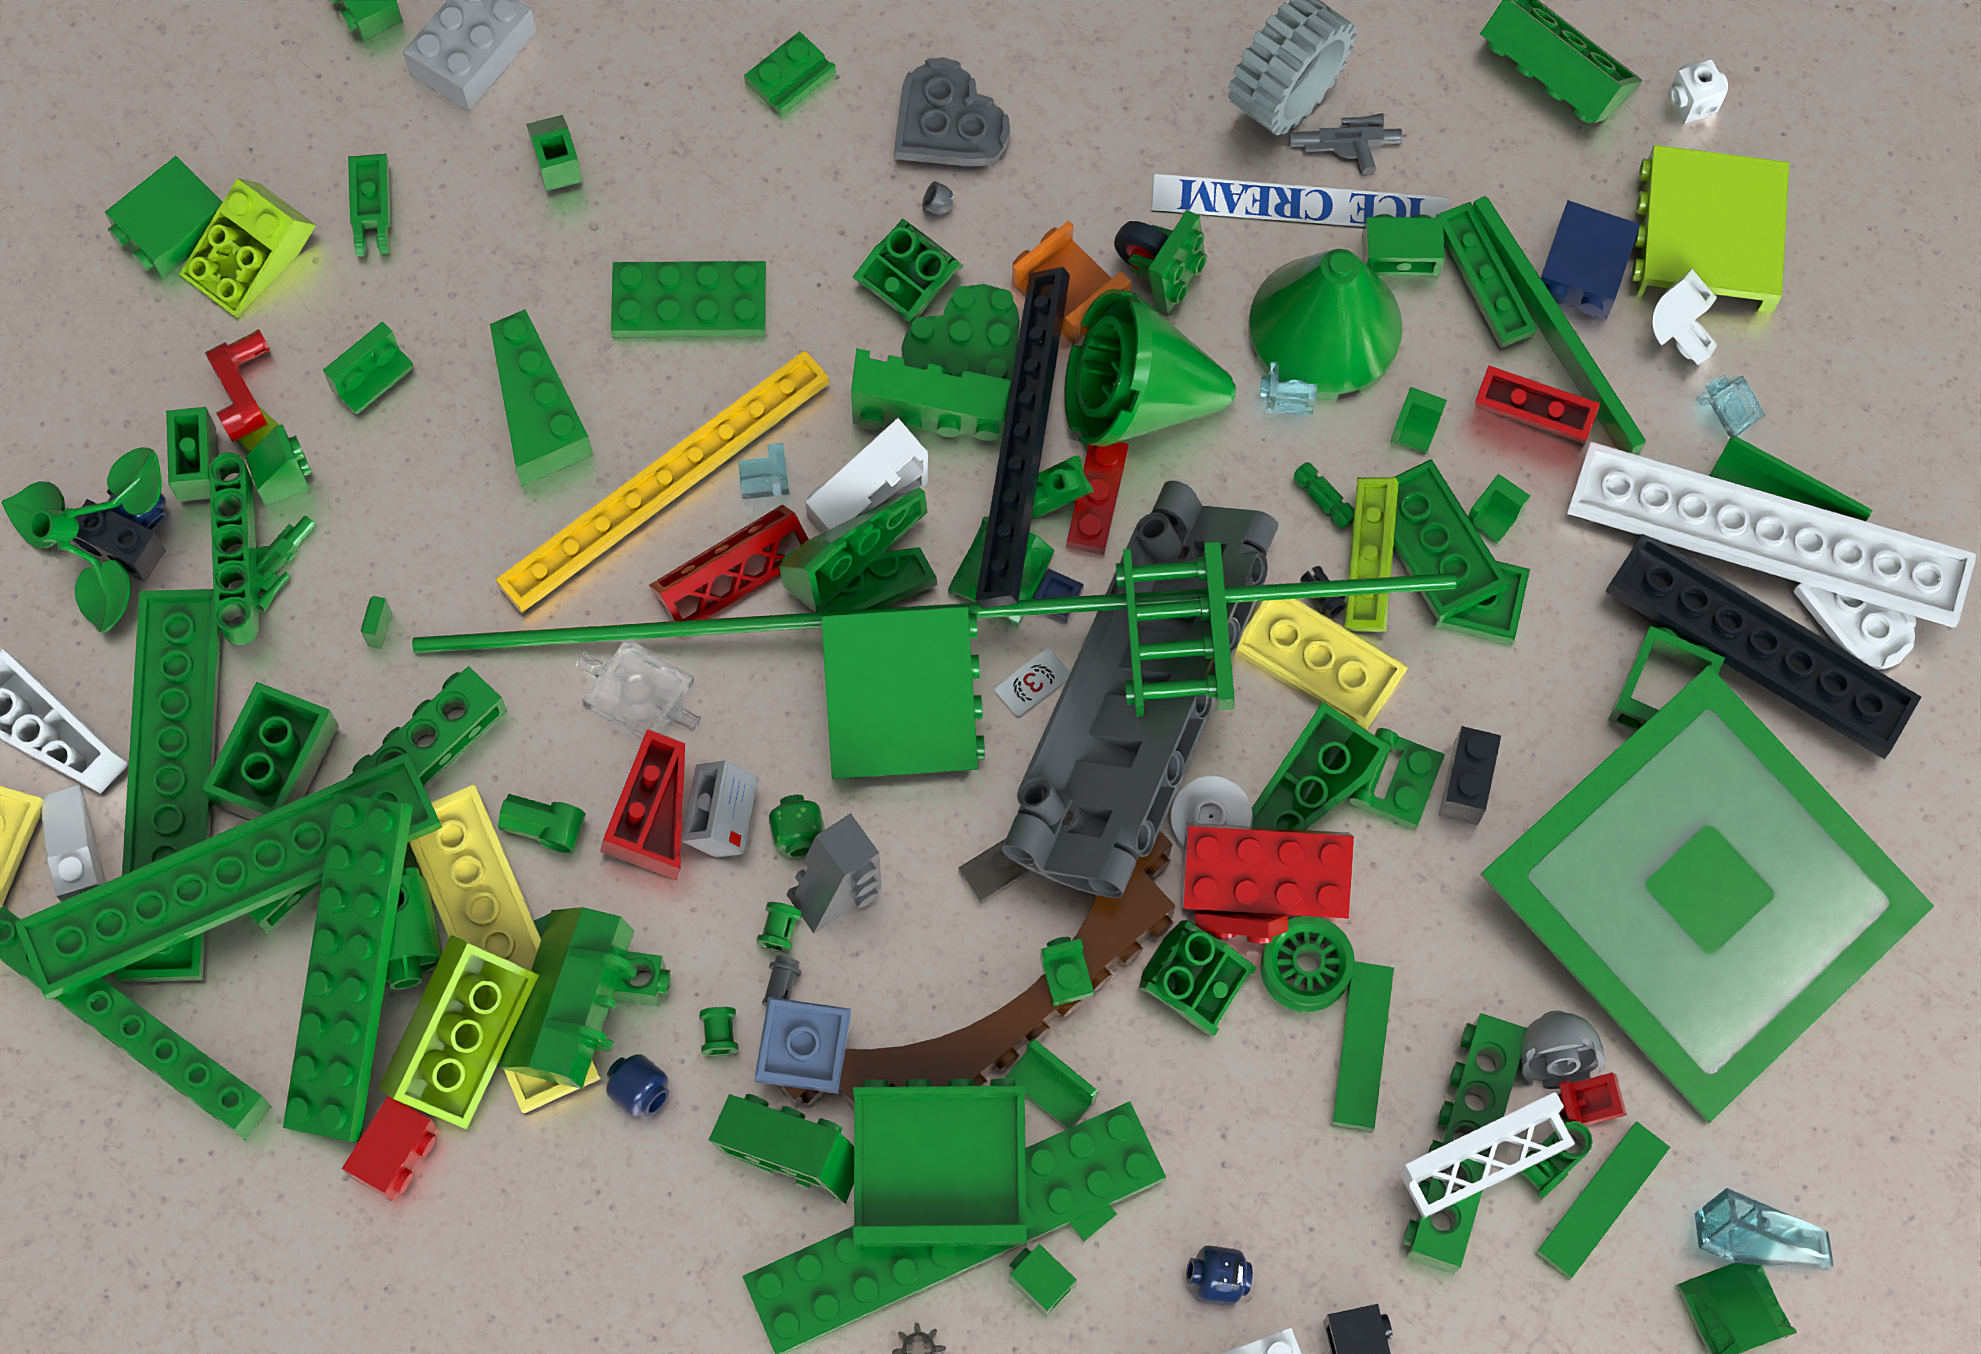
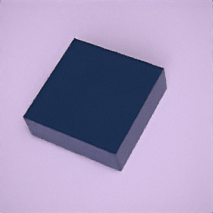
(1058, 585)

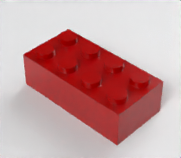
(1267, 870)

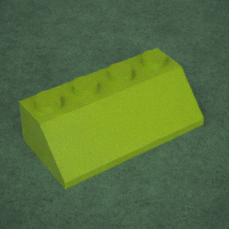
(458, 1032)

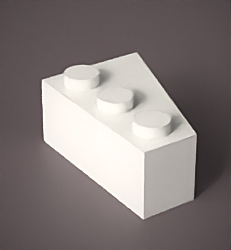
(878, 474)

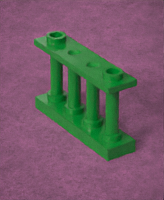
(1213, 646)

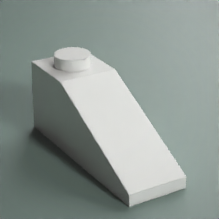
(70, 843)

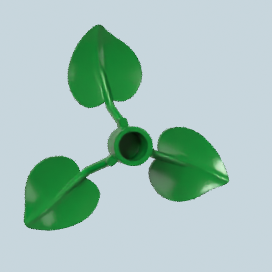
(42, 521)

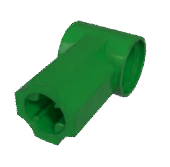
(552, 825)

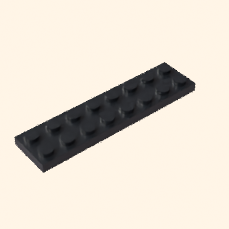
(1764, 645)

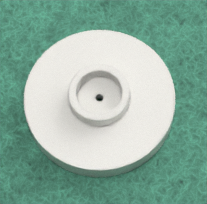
(1210, 797)

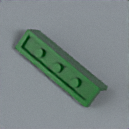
(1758, 470)

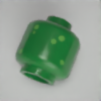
(795, 825)

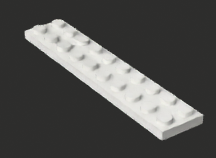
(1773, 534)

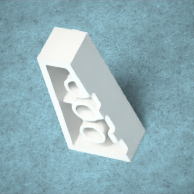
(50, 731)

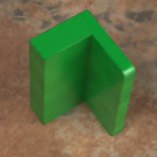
(1053, 1085)

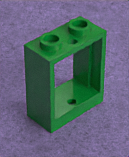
(1633, 713)

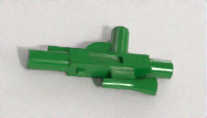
(274, 557)

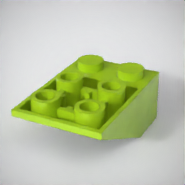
(246, 246)

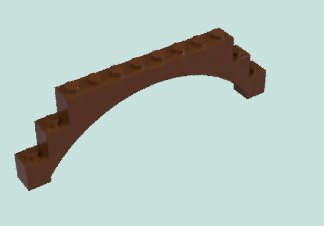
(1109, 935)

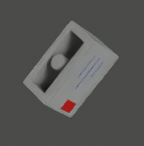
(719, 809)

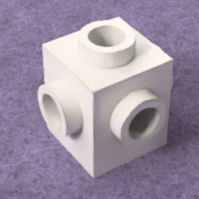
(1698, 90)

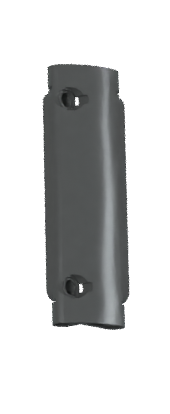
(1095, 753)

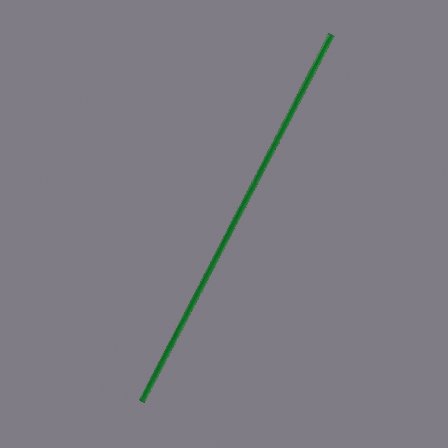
(1023, 608)

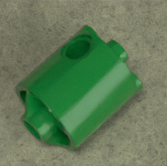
(415, 934)

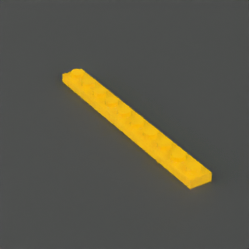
(662, 481)

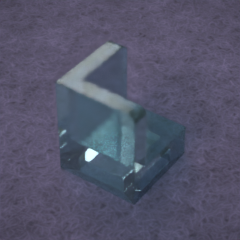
(764, 475)

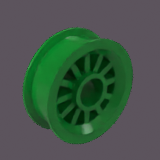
(1326, 994)

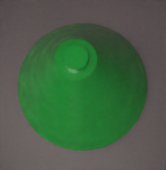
(1326, 323)
(1137, 374)

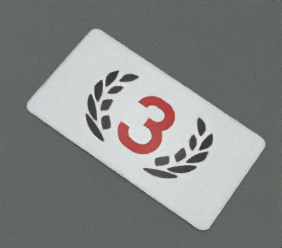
(1032, 682)

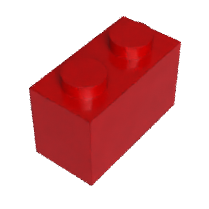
(391, 1149)

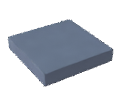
(803, 1045)

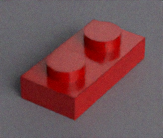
(1256, 926)

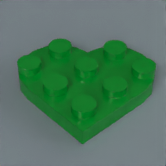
(972, 334)

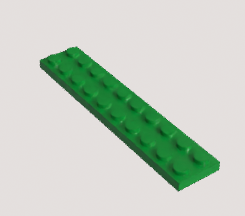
(171, 750)
(204, 883)
(842, 1283)

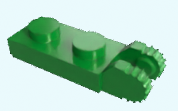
(369, 200)

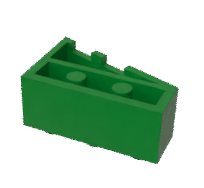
(786, 1144)

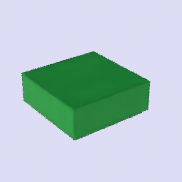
(376, 622)

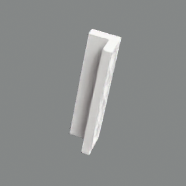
(1480, 1140)

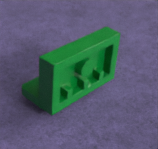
(367, 369)

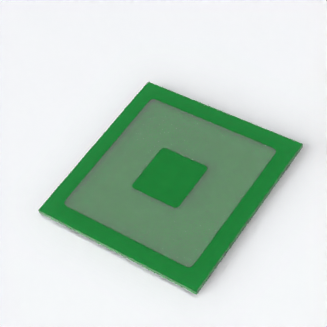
(1707, 893)

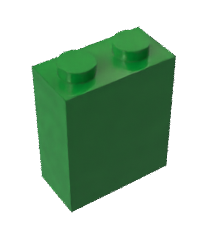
(163, 217)

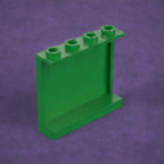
(902, 692)
(939, 1164)

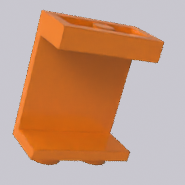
(1085, 281)

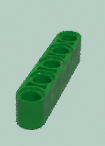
(239, 564)

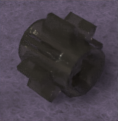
(918, 1336)

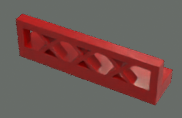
(724, 556)

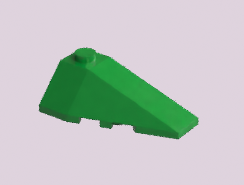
(838, 556)
(1319, 771)

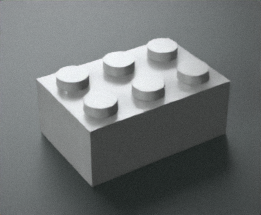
(469, 47)

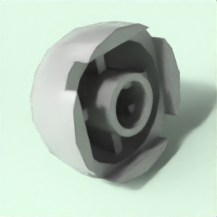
(1560, 1049)

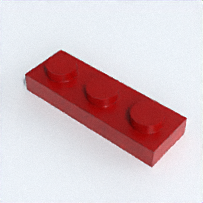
(1095, 511)

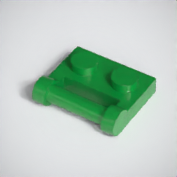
(1409, 784)

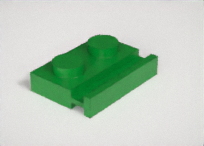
(790, 73)

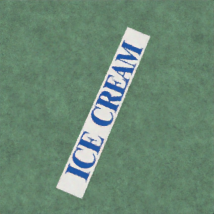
(1286, 201)

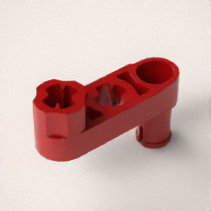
(244, 414)

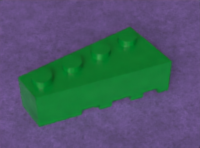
(927, 398)
(539, 413)

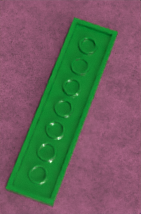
(347, 967)

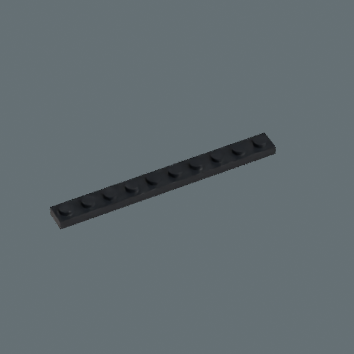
(1022, 439)

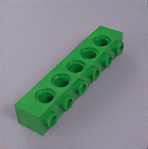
(1504, 1045)

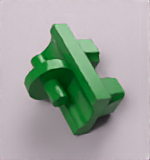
(1060, 486)

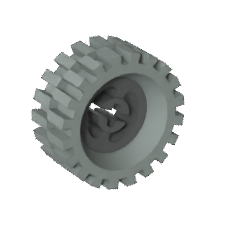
(1291, 64)

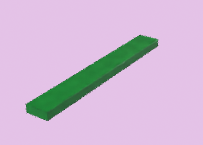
(1560, 333)

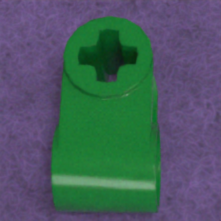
(1555, 1169)

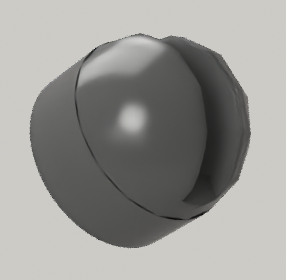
(938, 199)

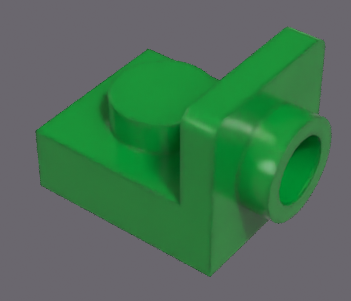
(1065, 971)

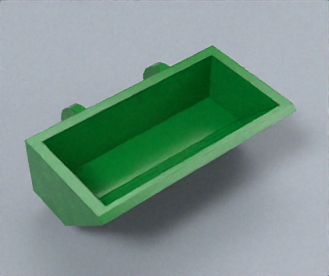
(565, 1013)

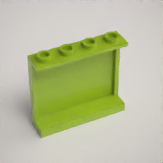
(1713, 217)

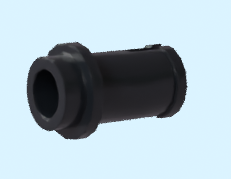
(1327, 605)

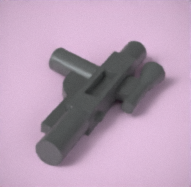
(1350, 141)

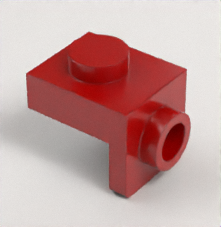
(1592, 1100)

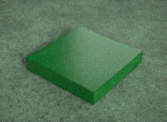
(1498, 615)

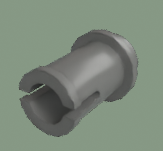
(782, 978)

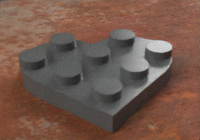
(947, 119)

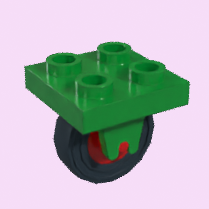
(1164, 256)

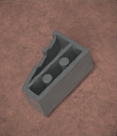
(839, 874)

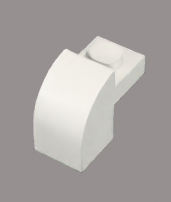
(1677, 315)

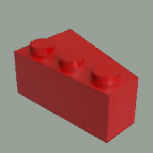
(649, 810)

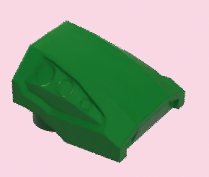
(907, 270)
(1036, 563)
(1195, 975)
(1734, 1309)

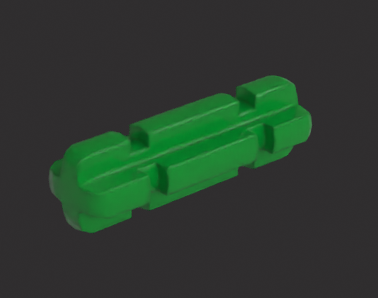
(1324, 494)

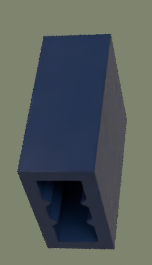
(1588, 258)

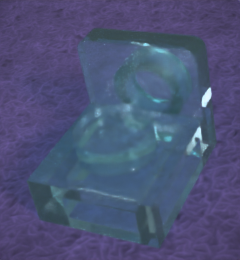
(1287, 397)
(1732, 403)

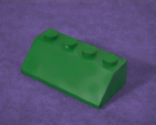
(1560, 58)

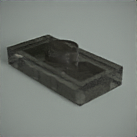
(991, 873)

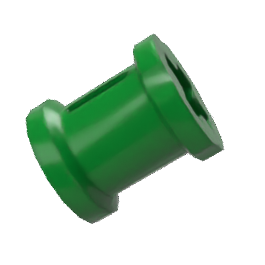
(779, 927)
(718, 1031)

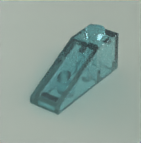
(1759, 1234)

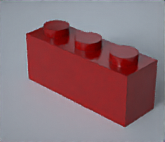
(1537, 405)

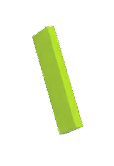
(1371, 550)

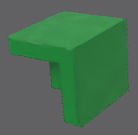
(1418, 420)
(1498, 508)

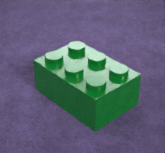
(270, 753)

